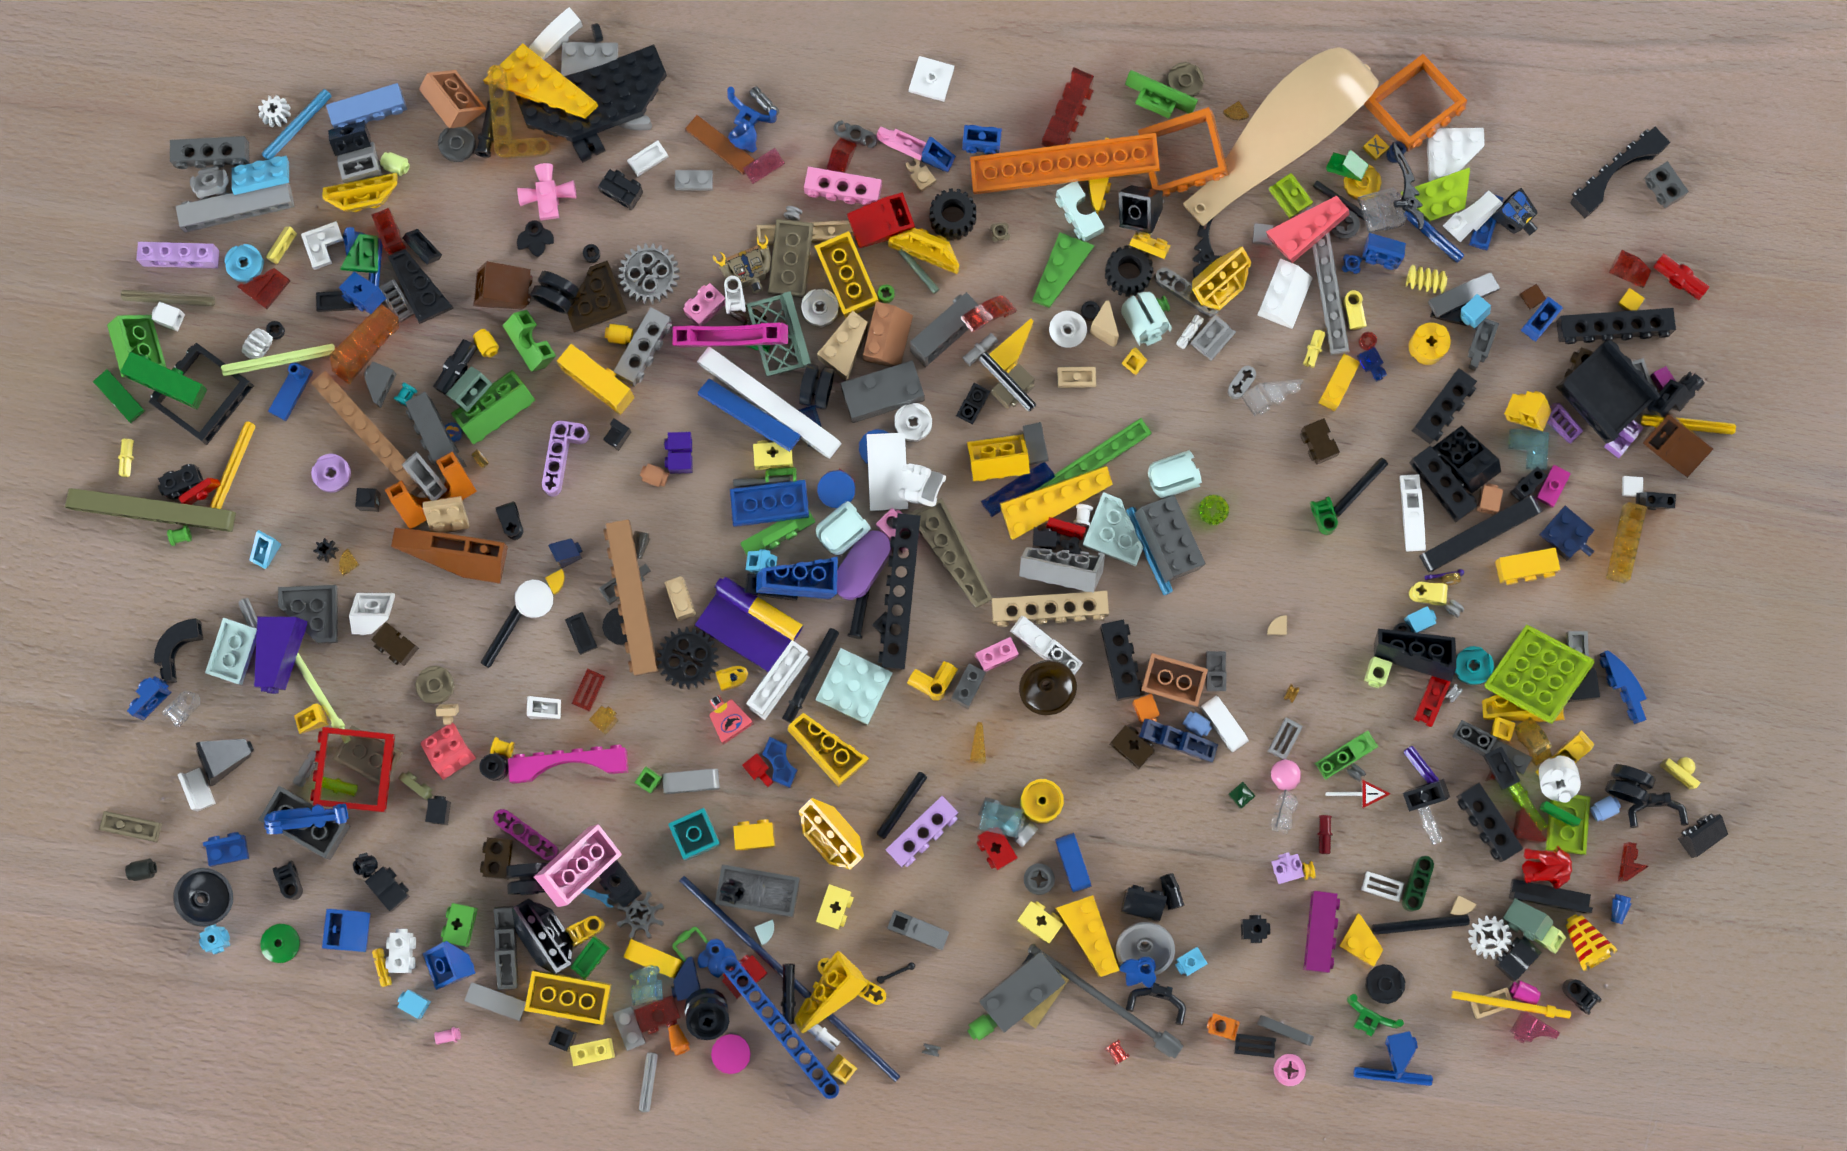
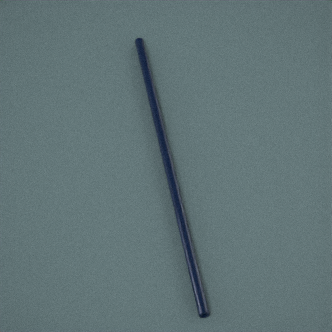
(779, 969)

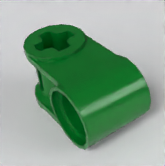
(1324, 511)

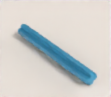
(291, 130)
(1165, 587)

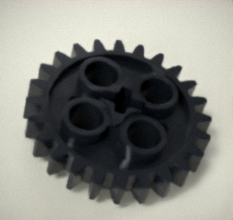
(679, 673)

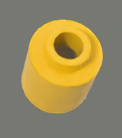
(619, 334)
(485, 343)

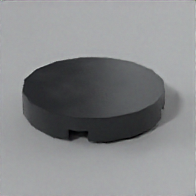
(612, 627)
(1385, 984)

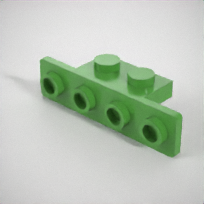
(1158, 96)
(776, 533)

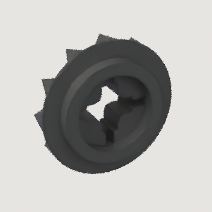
(1351, 229)
(1033, 871)

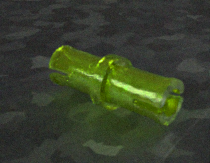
(338, 785)

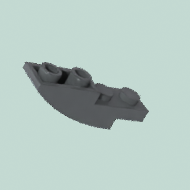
(1483, 743)

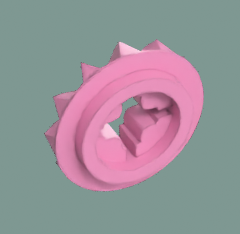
(1296, 1063)

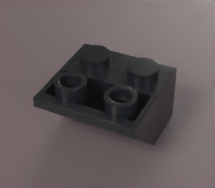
(1703, 835)
(1143, 903)

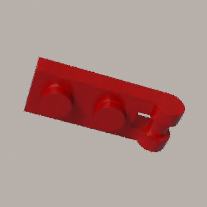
(1432, 700)

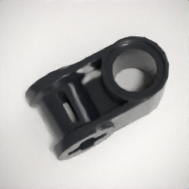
(509, 517)
(287, 877)
(1583, 998)

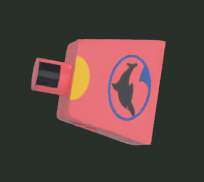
(728, 719)

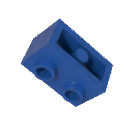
(981, 139)

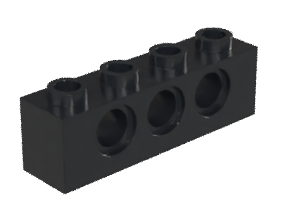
(1424, 427)
(1456, 510)
(1122, 690)
(1499, 826)

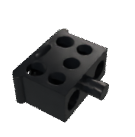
(1528, 484)
(1656, 500)

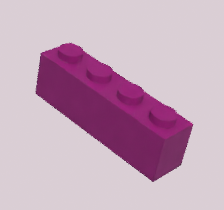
(1321, 931)

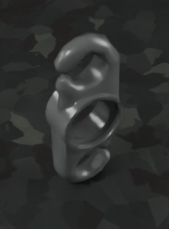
(849, 128)

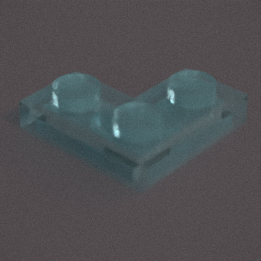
(1534, 443)

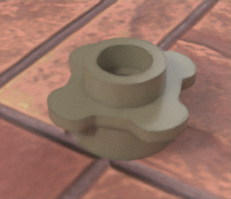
(995, 228)

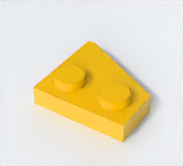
(1361, 942)

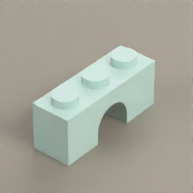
(1085, 225)

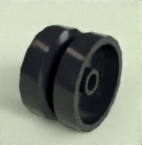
(554, 292)
(820, 387)
(1630, 784)
(527, 883)
(706, 1014)

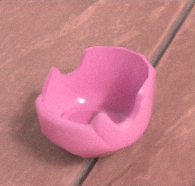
(1286, 774)

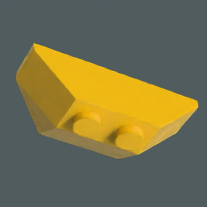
(361, 193)
(927, 248)
(1222, 279)
(830, 834)

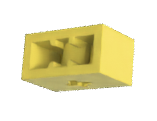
(763, 458)
(826, 915)
(1045, 932)
(592, 1052)

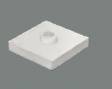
(931, 78)

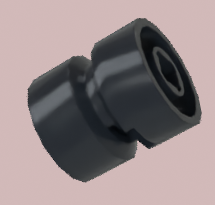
(584, 152)
(494, 767)

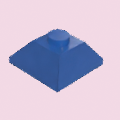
(448, 964)

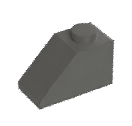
(379, 381)

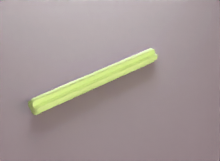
(278, 359)

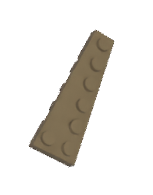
(946, 542)

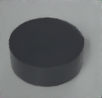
(597, 33)
(1090, 310)

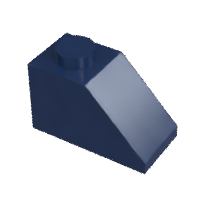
(566, 552)
(686, 981)

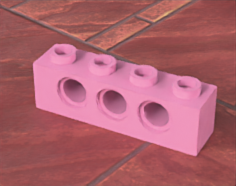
(836, 179)

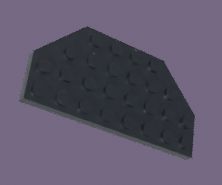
(618, 87)

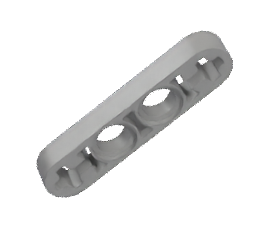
(1183, 295)

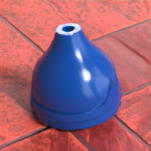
(744, 136)

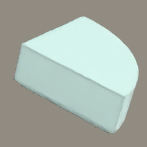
(765, 931)

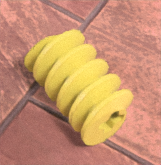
(1426, 279)

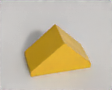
(311, 718)

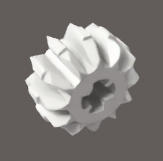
(281, 111)
(257, 344)

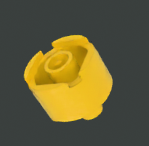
(1437, 336)

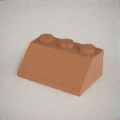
(451, 98)
(887, 335)
(1174, 679)

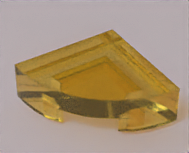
(1236, 112)
(347, 562)

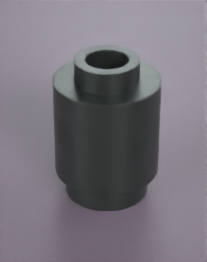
(141, 870)

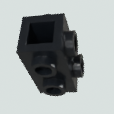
(177, 483)

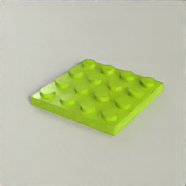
(1539, 674)

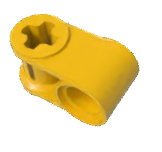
(581, 931)

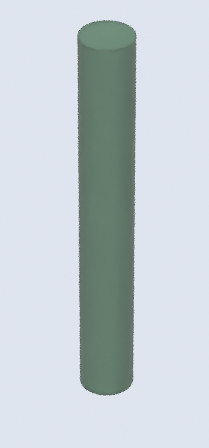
(919, 271)

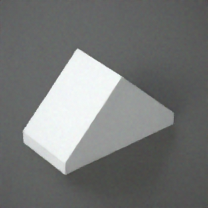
(543, 708)

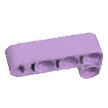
(560, 458)

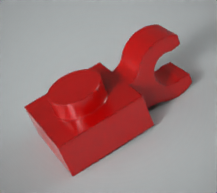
(756, 769)

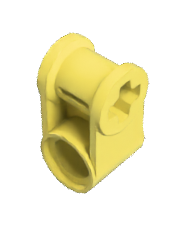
(1432, 593)

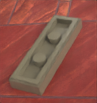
(130, 826)

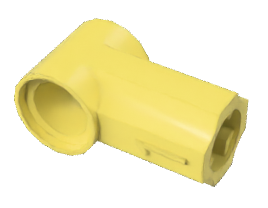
(1354, 311)

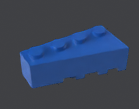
(801, 579)

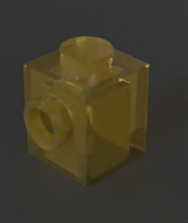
(604, 719)

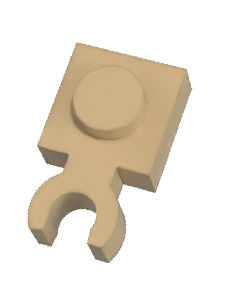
(921, 176)

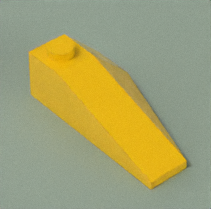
(1500, 707)
(837, 987)

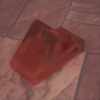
(1628, 868)

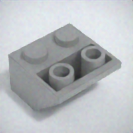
(359, 164)

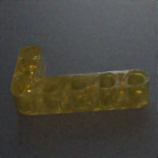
(505, 120)

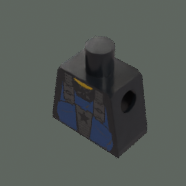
(1517, 213)

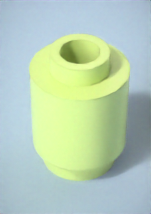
(394, 163)

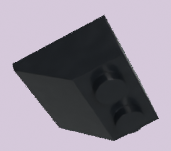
(1140, 208)

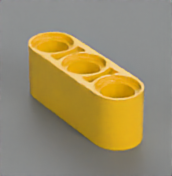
(649, 956)

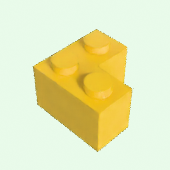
(1529, 410)

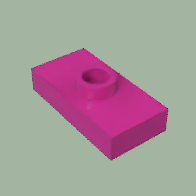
(1553, 486)

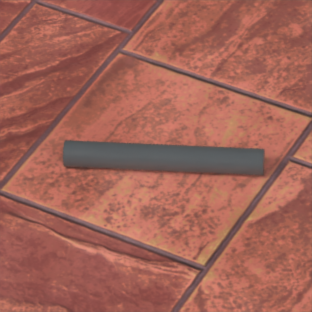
(759, 481)

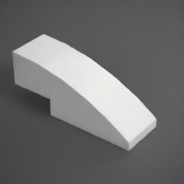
(556, 33)

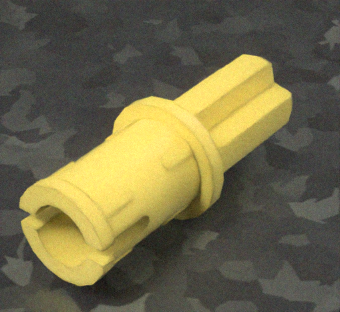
(1314, 348)
(125, 457)

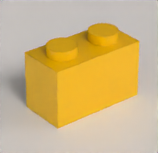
(754, 835)

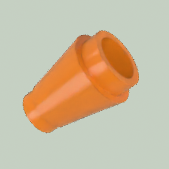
(678, 1040)

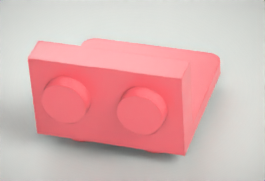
(447, 751)

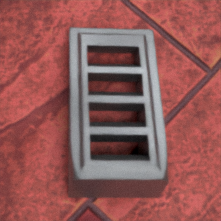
(389, 287)

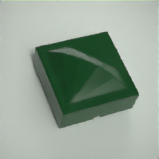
(1241, 795)

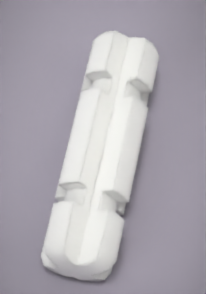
(1189, 331)

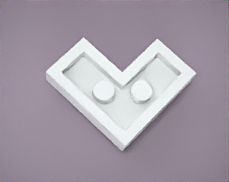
(317, 242)

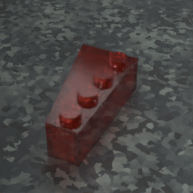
(1069, 109)

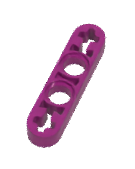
(527, 833)

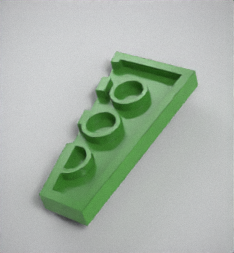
(1063, 262)

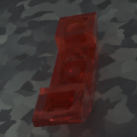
(987, 312)

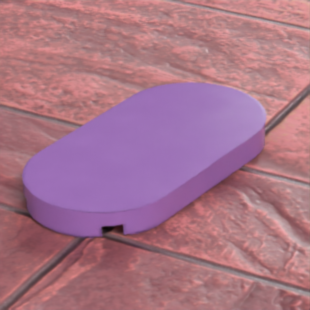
(863, 565)

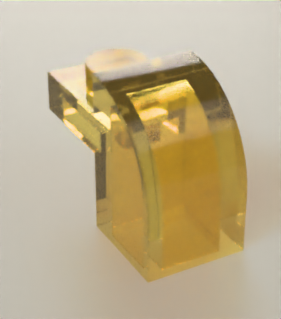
(1535, 740)

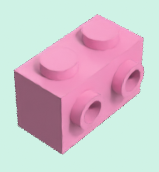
(704, 305)

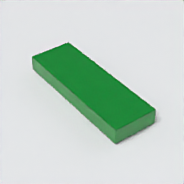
(118, 396)

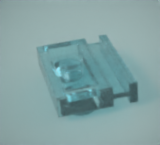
(1001, 819)

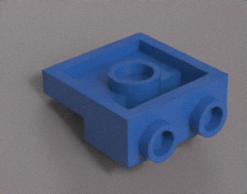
(152, 693)

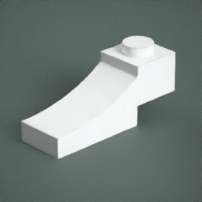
(1473, 217)

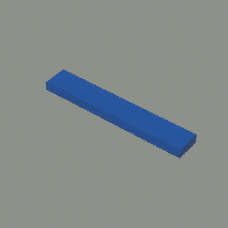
(749, 415)

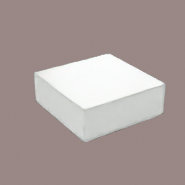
(1631, 485)

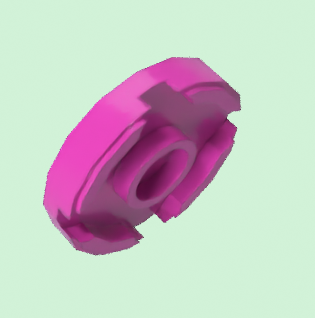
(731, 1054)

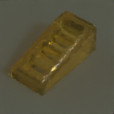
(978, 747)

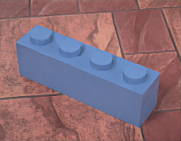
(367, 106)

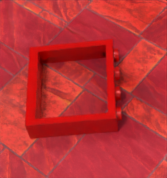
(320, 757)

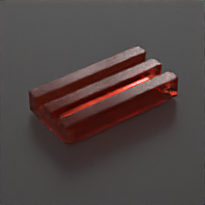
(582, 705)

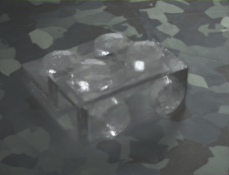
(1379, 210)

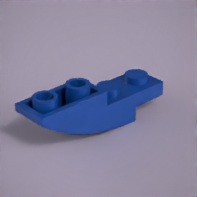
(1621, 677)

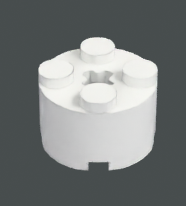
(1559, 778)

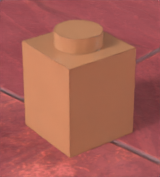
(1489, 499)

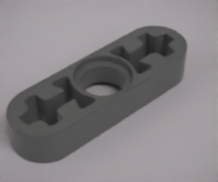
(1285, 1030)

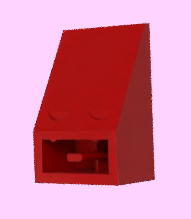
(880, 220)

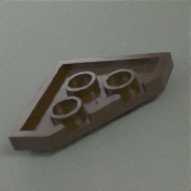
(596, 299)

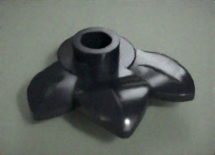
(535, 241)

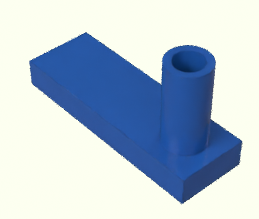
(290, 391)

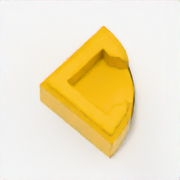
(556, 581)

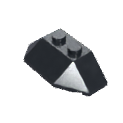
(543, 935)

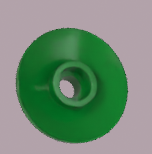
(288, 948)

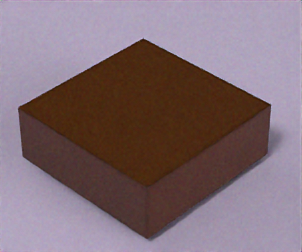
(1533, 296)

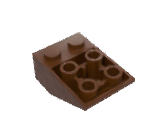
(1677, 445)

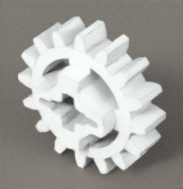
(1495, 929)

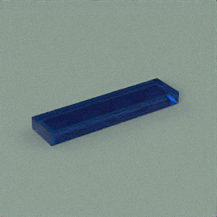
(1024, 484)

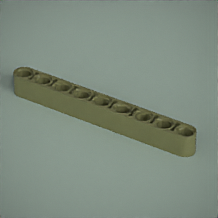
(150, 510)

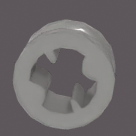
(793, 213)
(1454, 608)
(1453, 693)

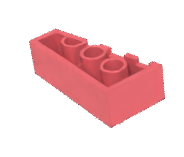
(1306, 229)

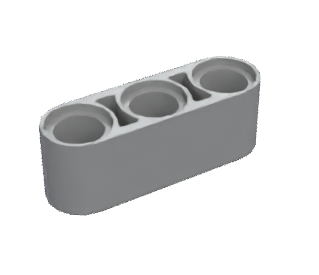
(690, 781)

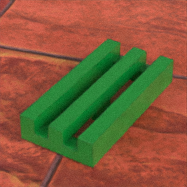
(1560, 814)

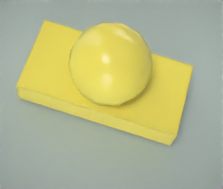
(1682, 771)

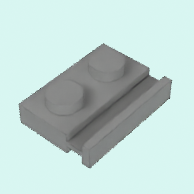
(1213, 337)

